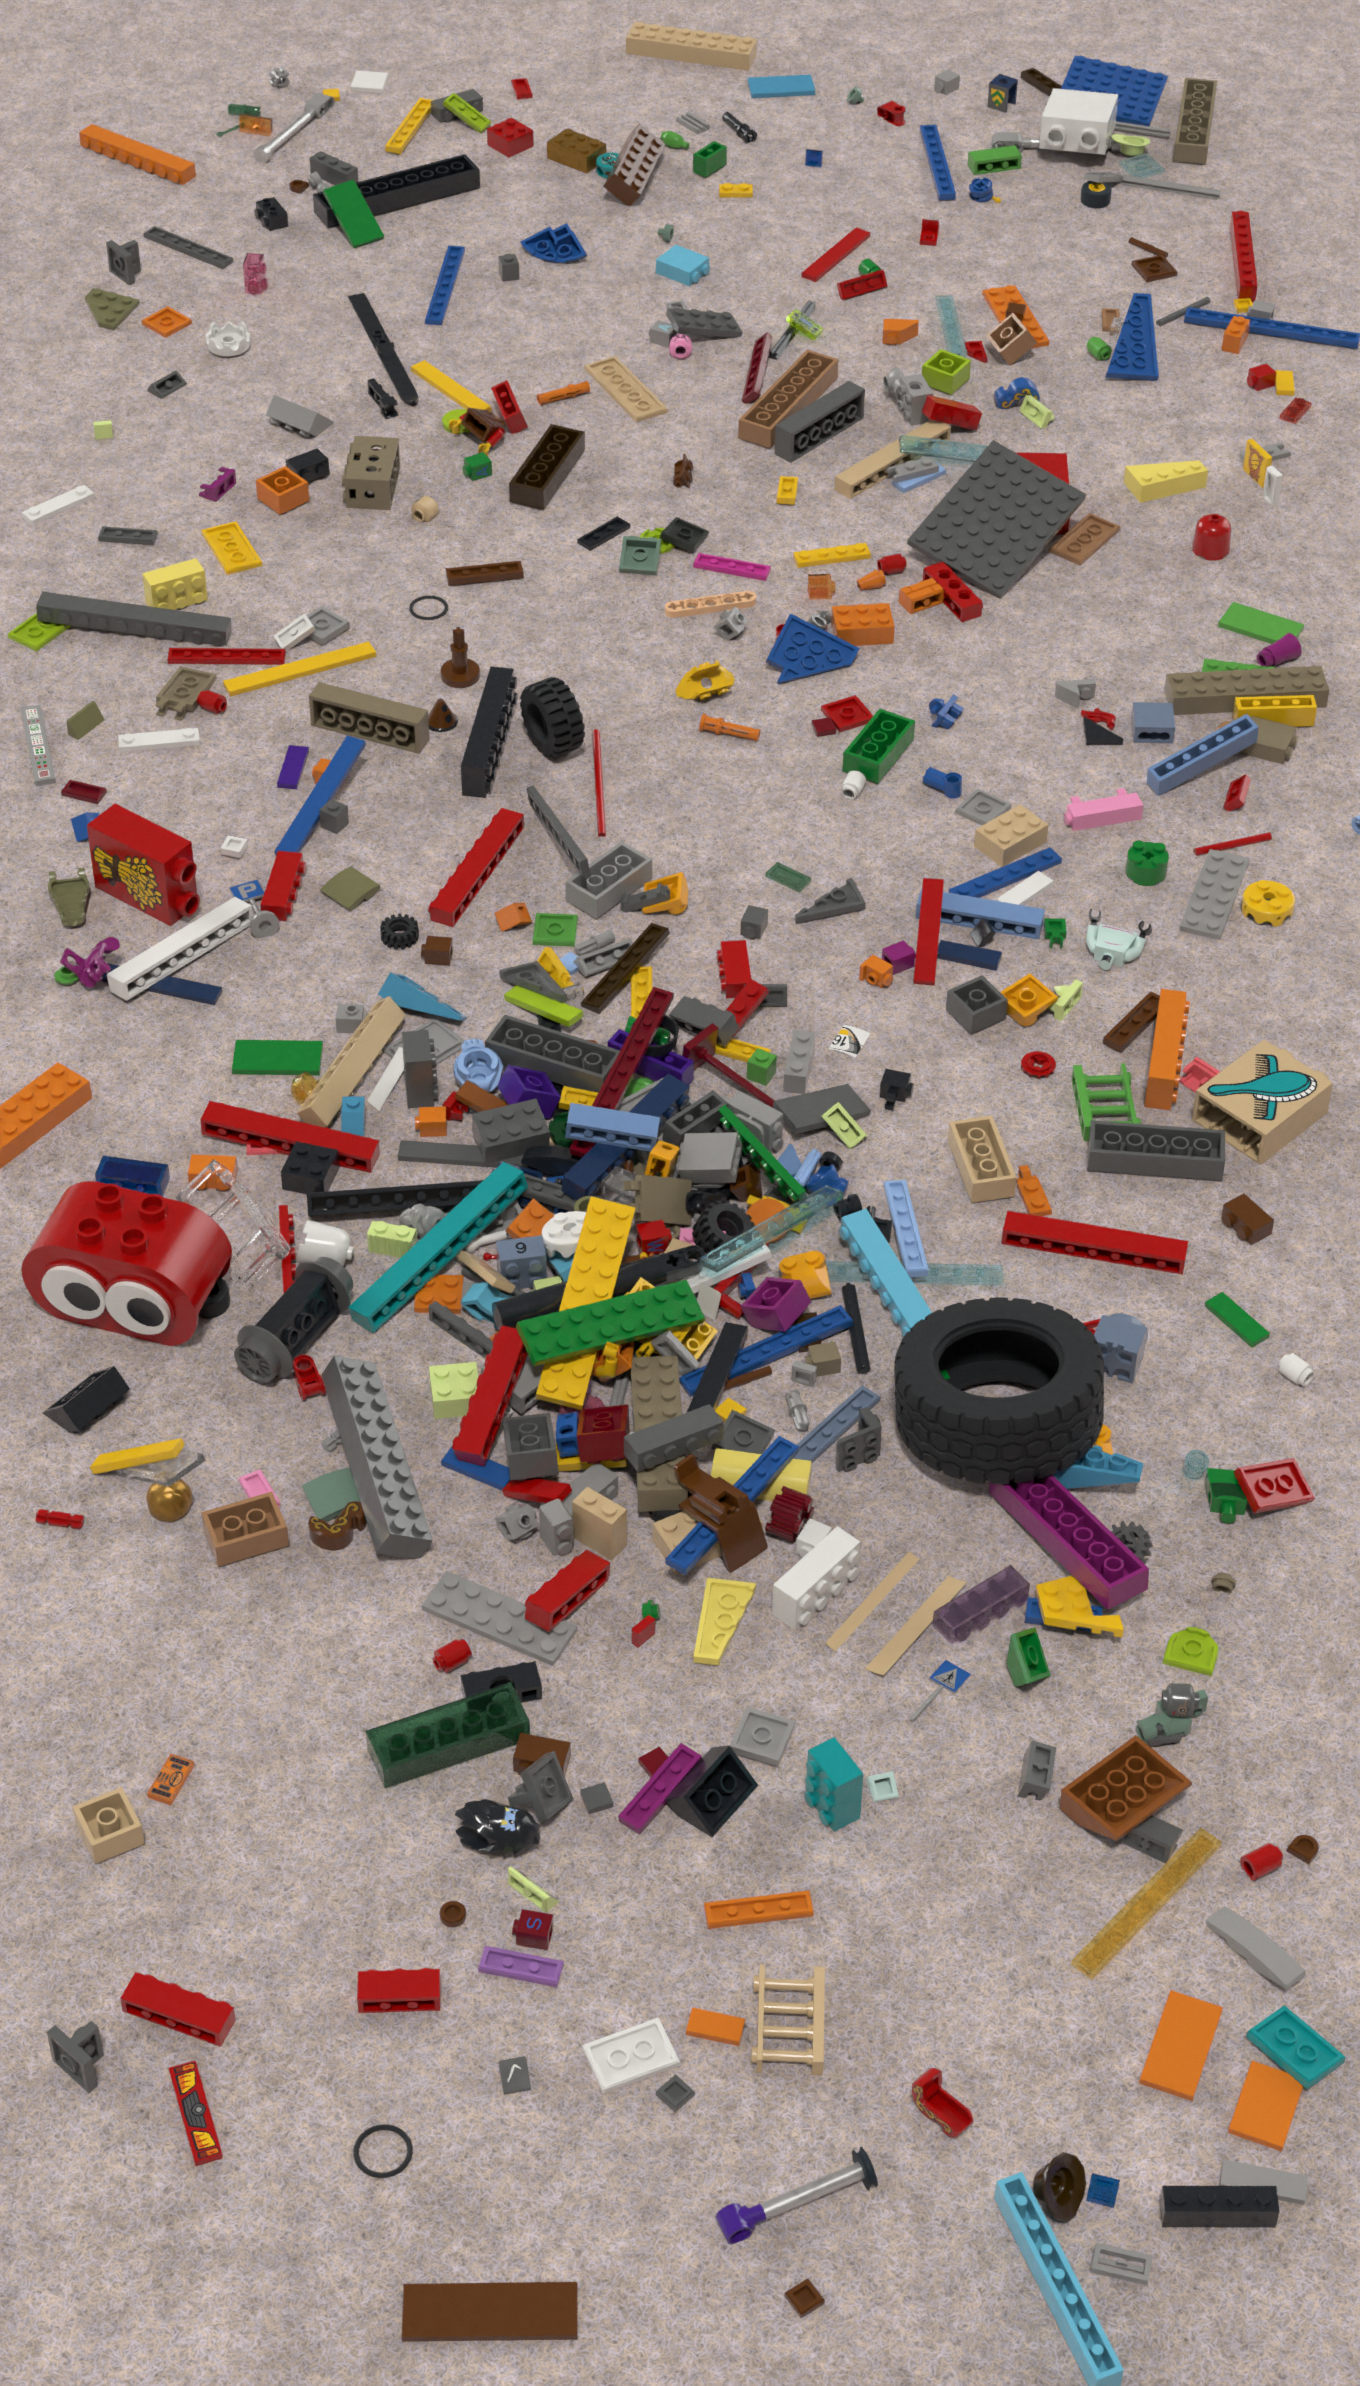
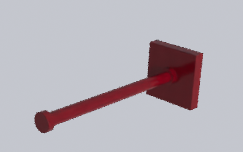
(702, 1050)

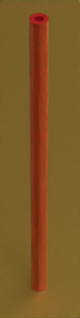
(598, 783)

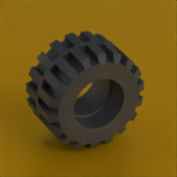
(720, 1217)

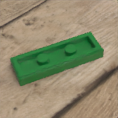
(1237, 1319)

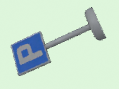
(263, 922)

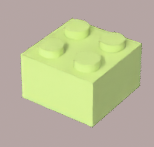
(452, 1388)

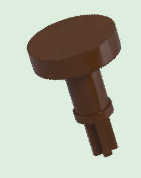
(460, 670)

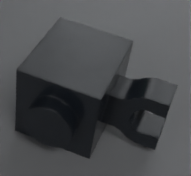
(895, 1087)

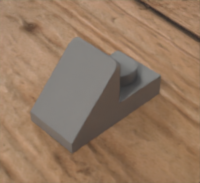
(1073, 690)

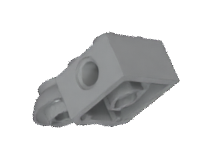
(911, 394)

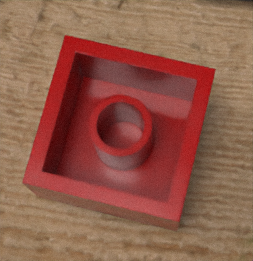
(510, 137)

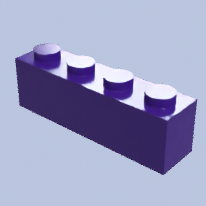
(659, 1066)

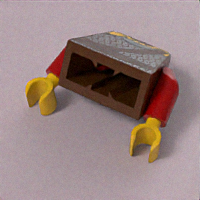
(483, 425)

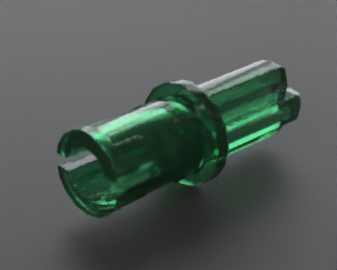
(244, 109)

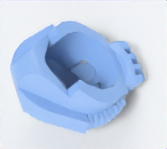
(478, 1065)

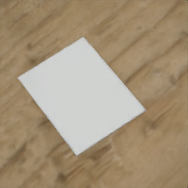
(708, 1300)

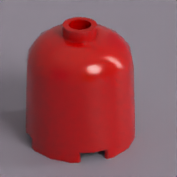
(1212, 537)

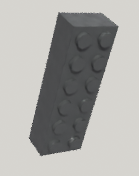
(819, 421)
(560, 1055)
(1156, 1150)

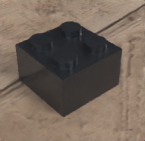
(309, 1168)

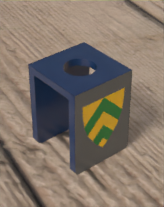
(1001, 92)

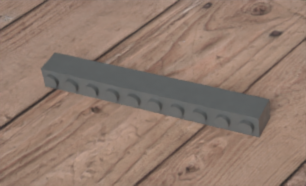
(133, 619)

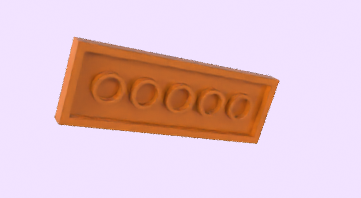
(998, 302)

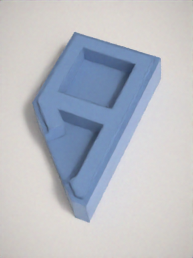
(790, 1160)

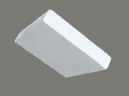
(369, 81)

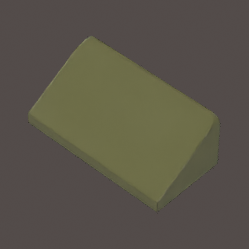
(84, 721)

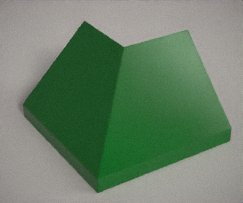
(1026, 1658)

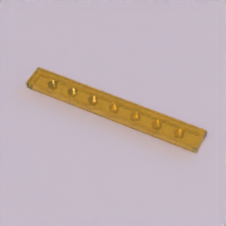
(1146, 1903)

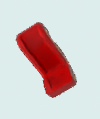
(939, 2104)

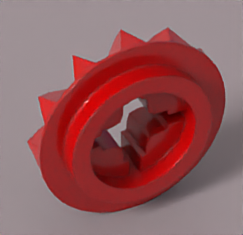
(1041, 1058)

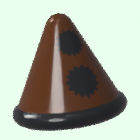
(441, 717)

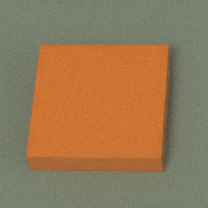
(166, 321)

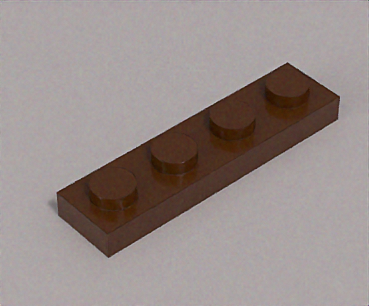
(484, 573)
(1133, 1023)

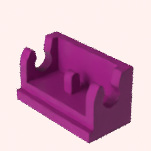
(220, 485)

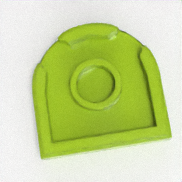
(1192, 1650)

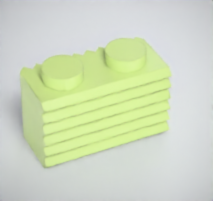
(390, 1238)

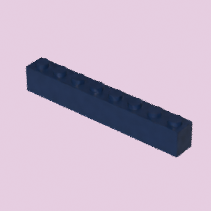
(586, 1175)

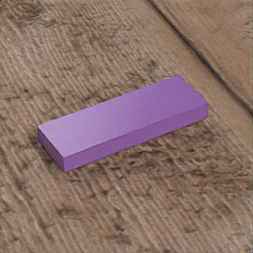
(521, 1966)

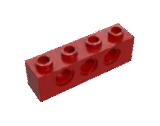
(957, 595)

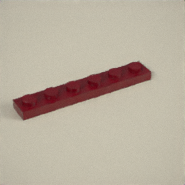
(757, 368)

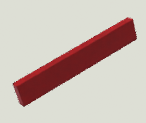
(835, 254)
(238, 656)
(928, 931)

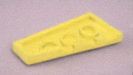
(720, 1616)

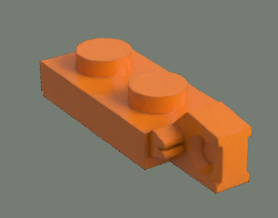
(1032, 1193)

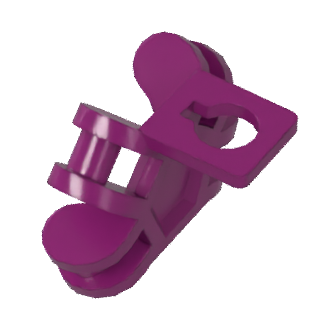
(87, 970)

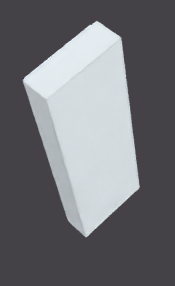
(1027, 889)

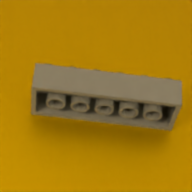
(369, 717)

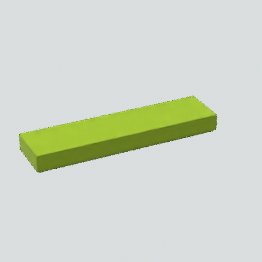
(543, 1006)

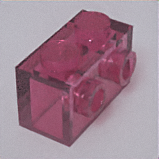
(255, 273)

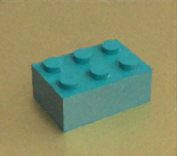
(833, 1784)

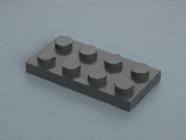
(704, 322)

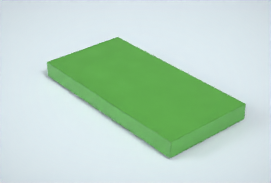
(1258, 623)

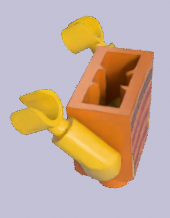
(613, 1360)

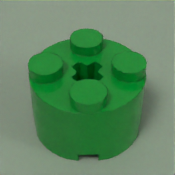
(1147, 863)

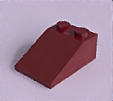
(602, 1433)

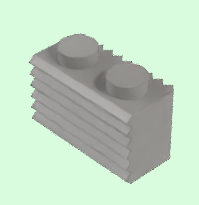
(556, 1527)

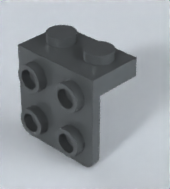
(861, 1445)

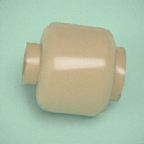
(424, 509)

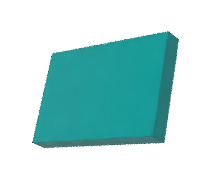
(1296, 2047)

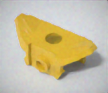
(691, 687)

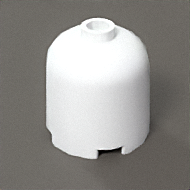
(324, 1242)

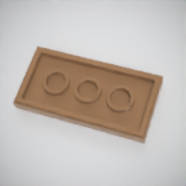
(1084, 539)

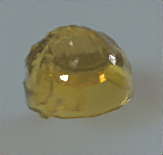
(302, 1087)

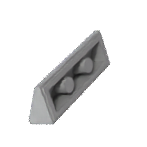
(602, 958)

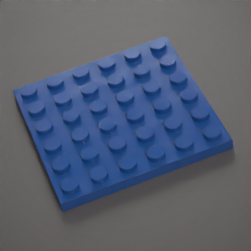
(1136, 89)

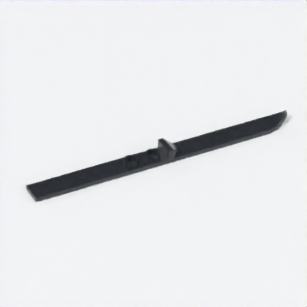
(384, 348)

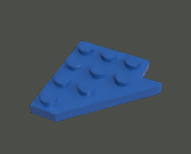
(808, 651)

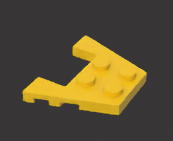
(1066, 1605)

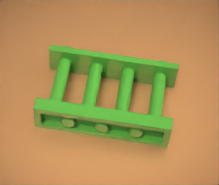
(1084, 1096)

